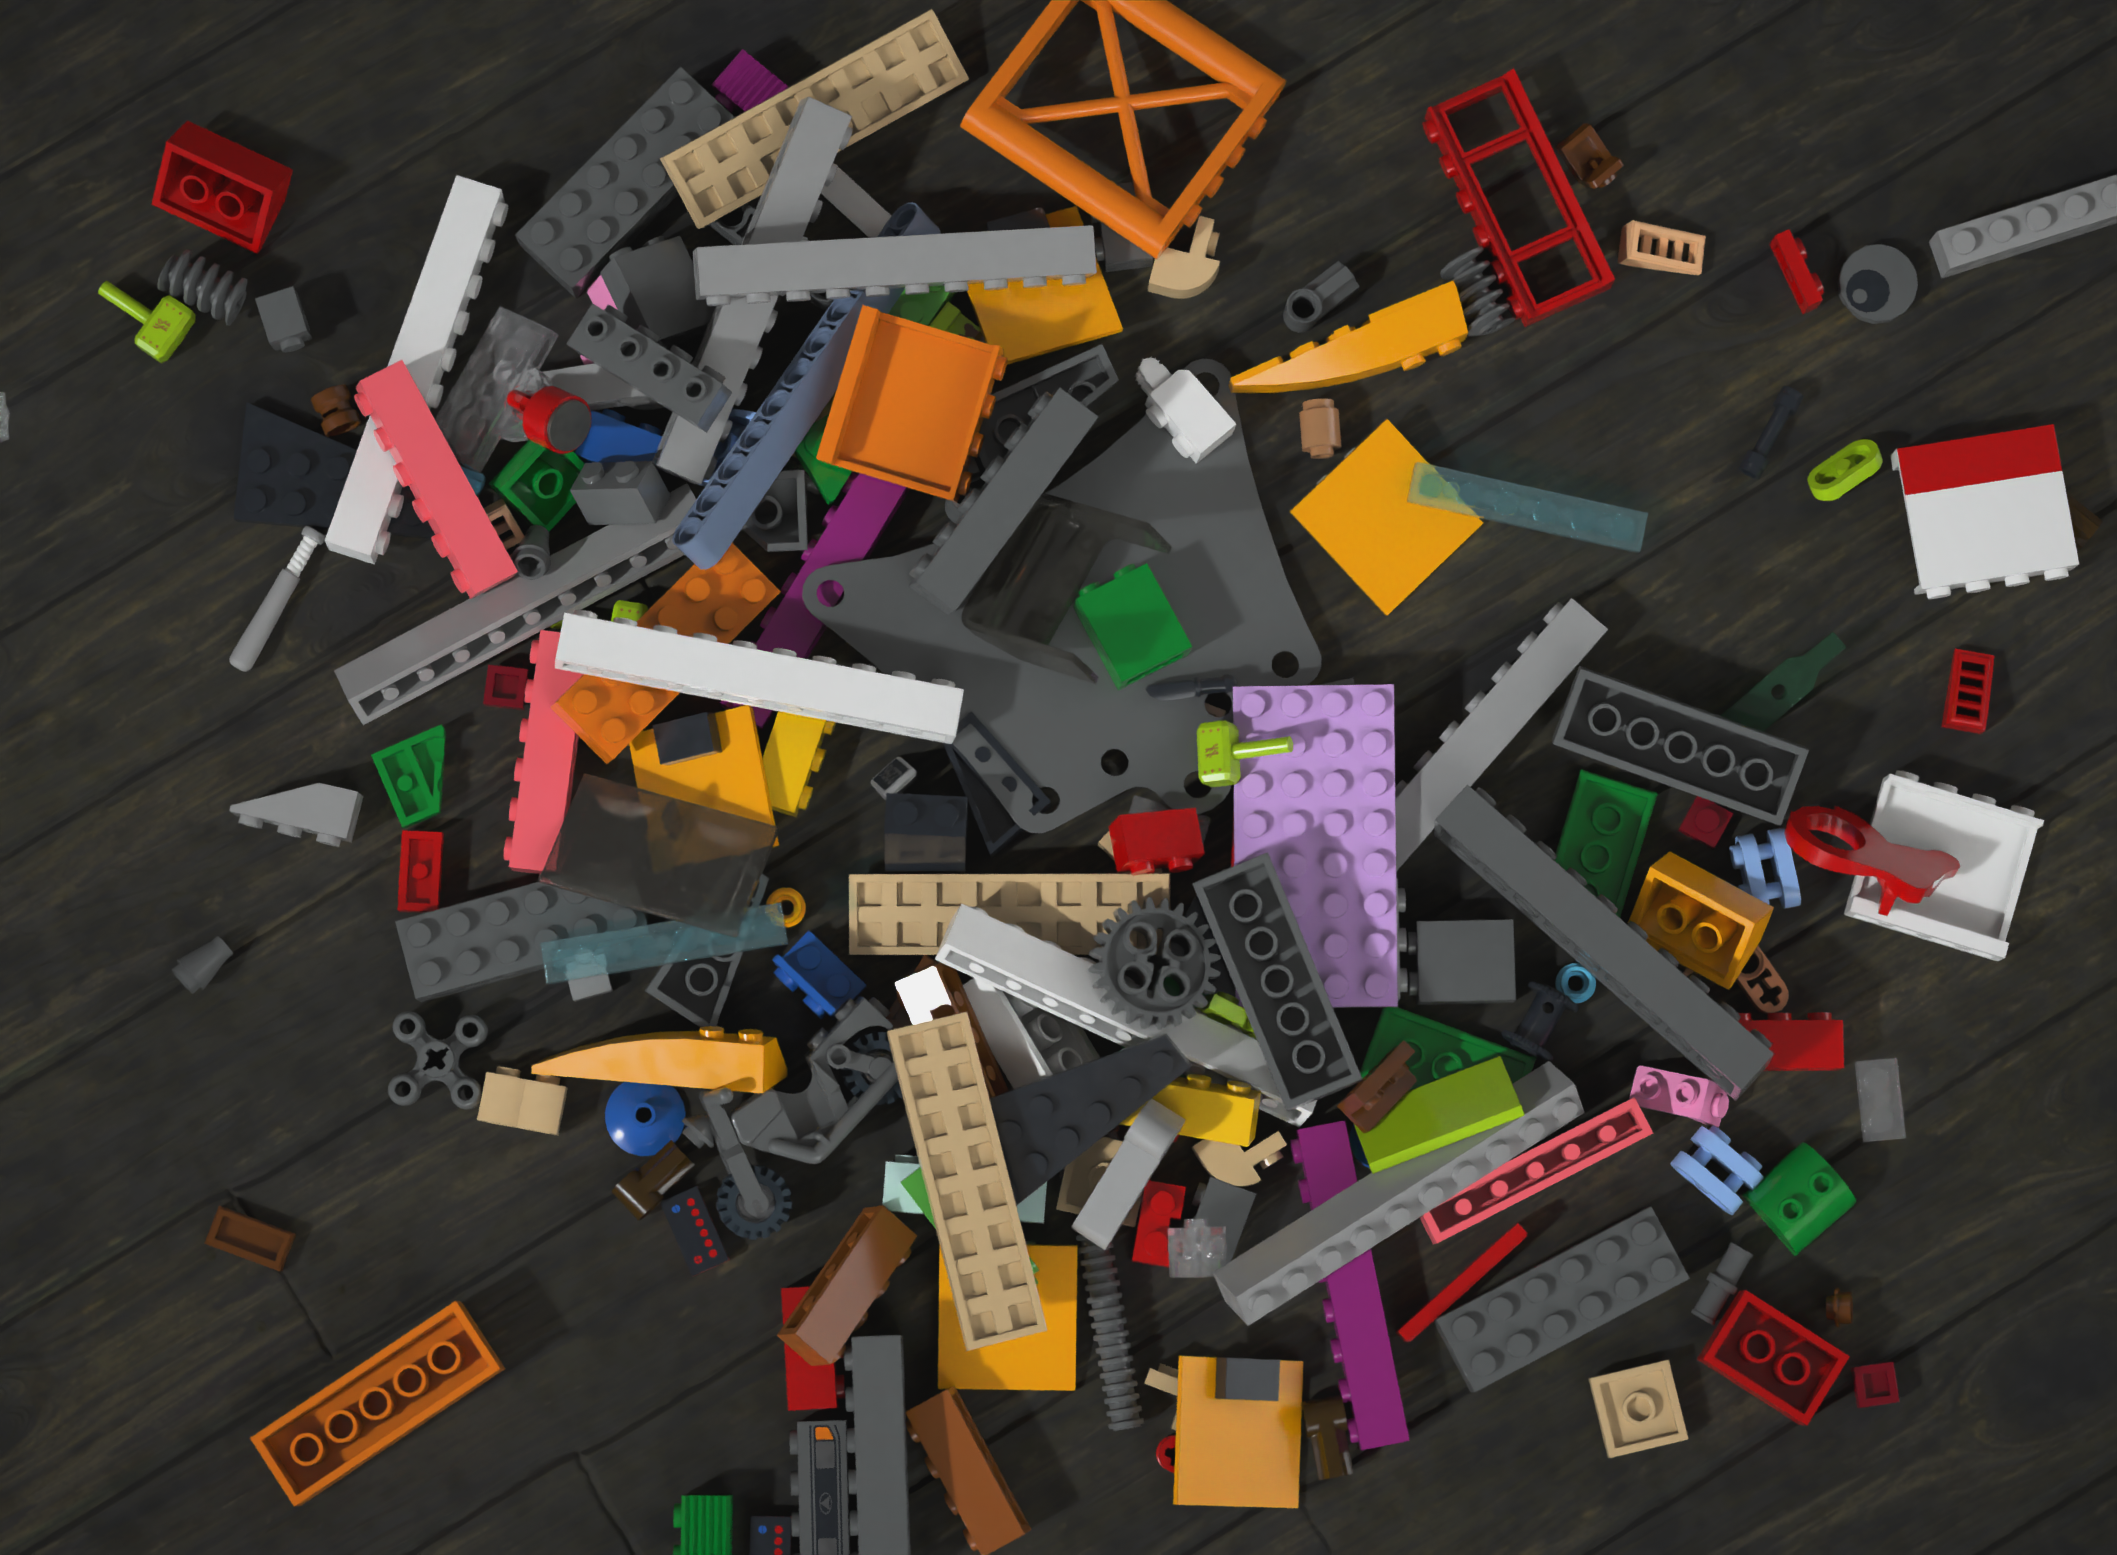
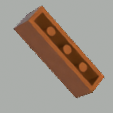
(938, 994)
(847, 1286)
(967, 1471)

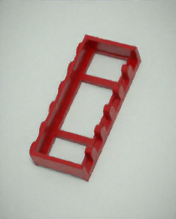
(1487, 230)

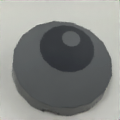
(1877, 283)

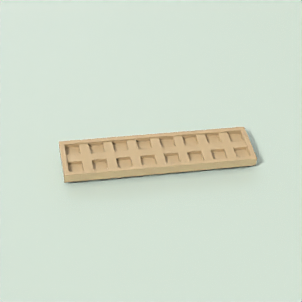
(869, 84)
(914, 910)
(966, 1181)

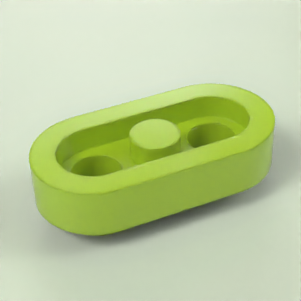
(1845, 470)

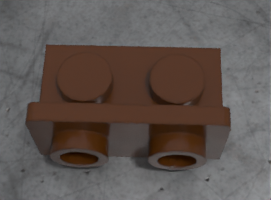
(1379, 1089)

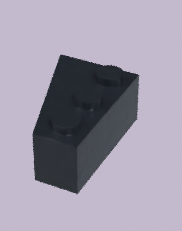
(990, 815)

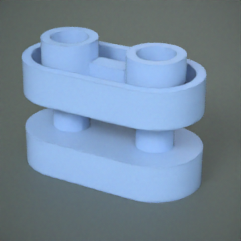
(1747, 857)
(1714, 1145)

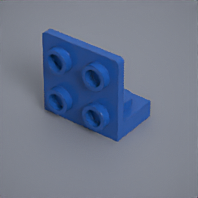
(818, 975)

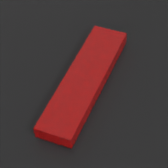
(1461, 1283)

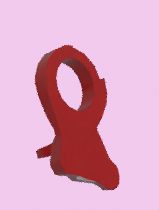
(1898, 868)

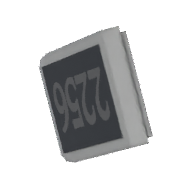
(894, 777)

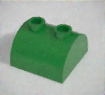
(538, 484)
(1800, 1197)

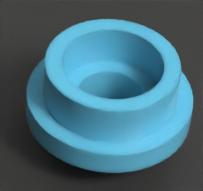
(1586, 977)

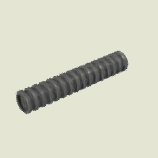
(1110, 1335)

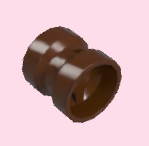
(336, 410)

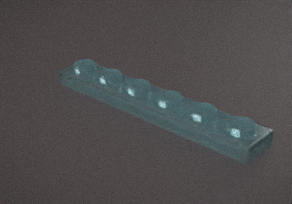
(1527, 507)
(658, 945)

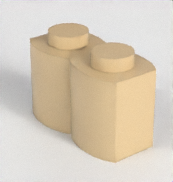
(522, 1102)

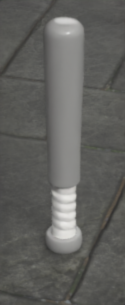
(267, 615)

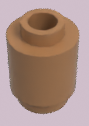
(1320, 428)

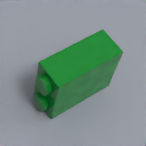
(1131, 625)

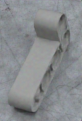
(600, 388)
(1128, 1173)

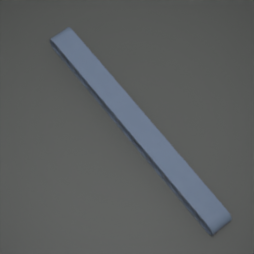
(784, 416)

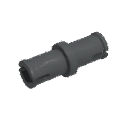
(1722, 1283)

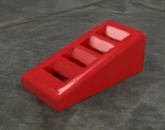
(1963, 722)

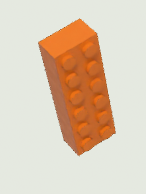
(706, 601)
(377, 1403)

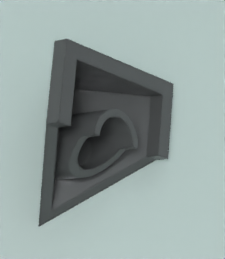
(781, 515)

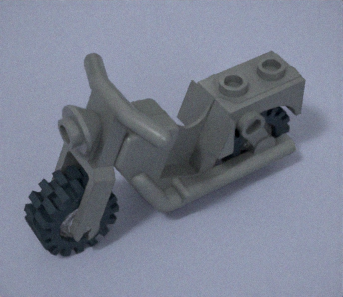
(800, 1124)

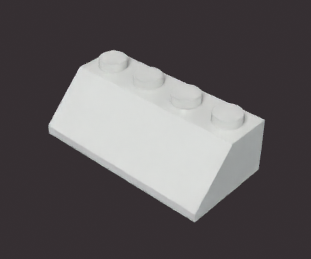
(1025, 1037)

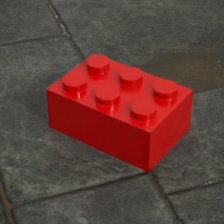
(1773, 1357)

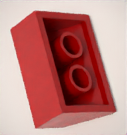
(221, 186)

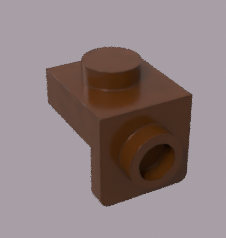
(1589, 158)

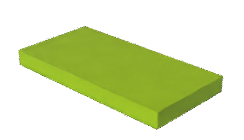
(1442, 1114)

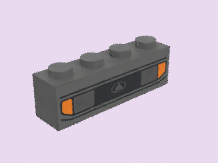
(821, 1487)

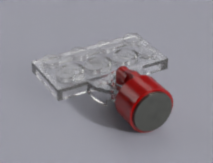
(509, 396)

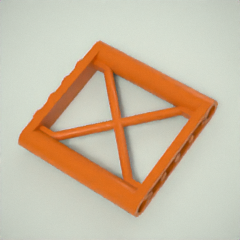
(1139, 217)

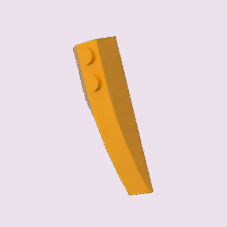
(1386, 341)
(677, 1059)

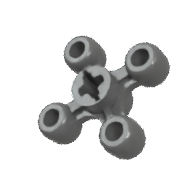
(425, 1046)

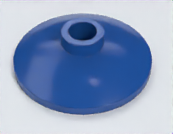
(647, 1137)

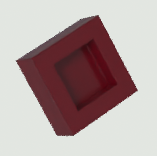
(505, 687)
(1705, 822)
(1875, 1384)

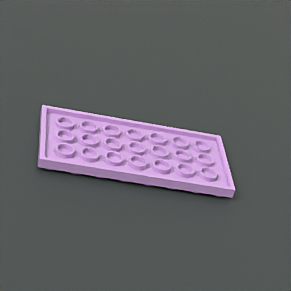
(1327, 825)

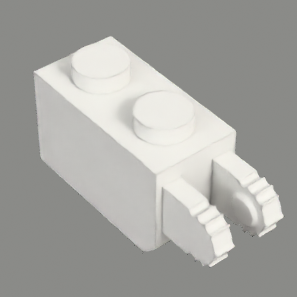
(1184, 409)

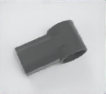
(1321, 296)

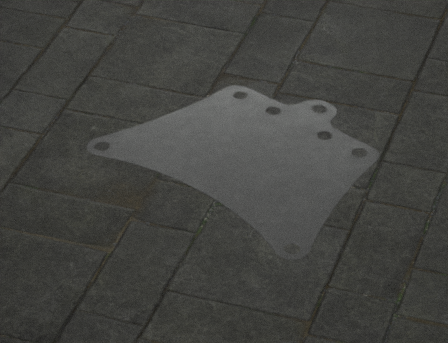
(1217, 579)

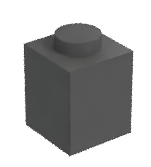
(284, 320)

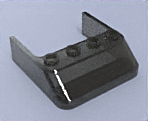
(1039, 576)

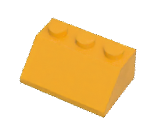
(1700, 918)

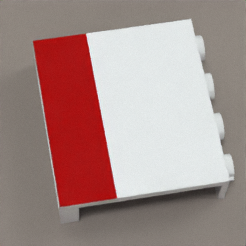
(1987, 510)

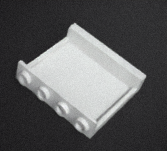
(1993, 854)

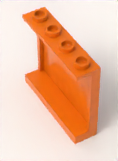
(911, 404)

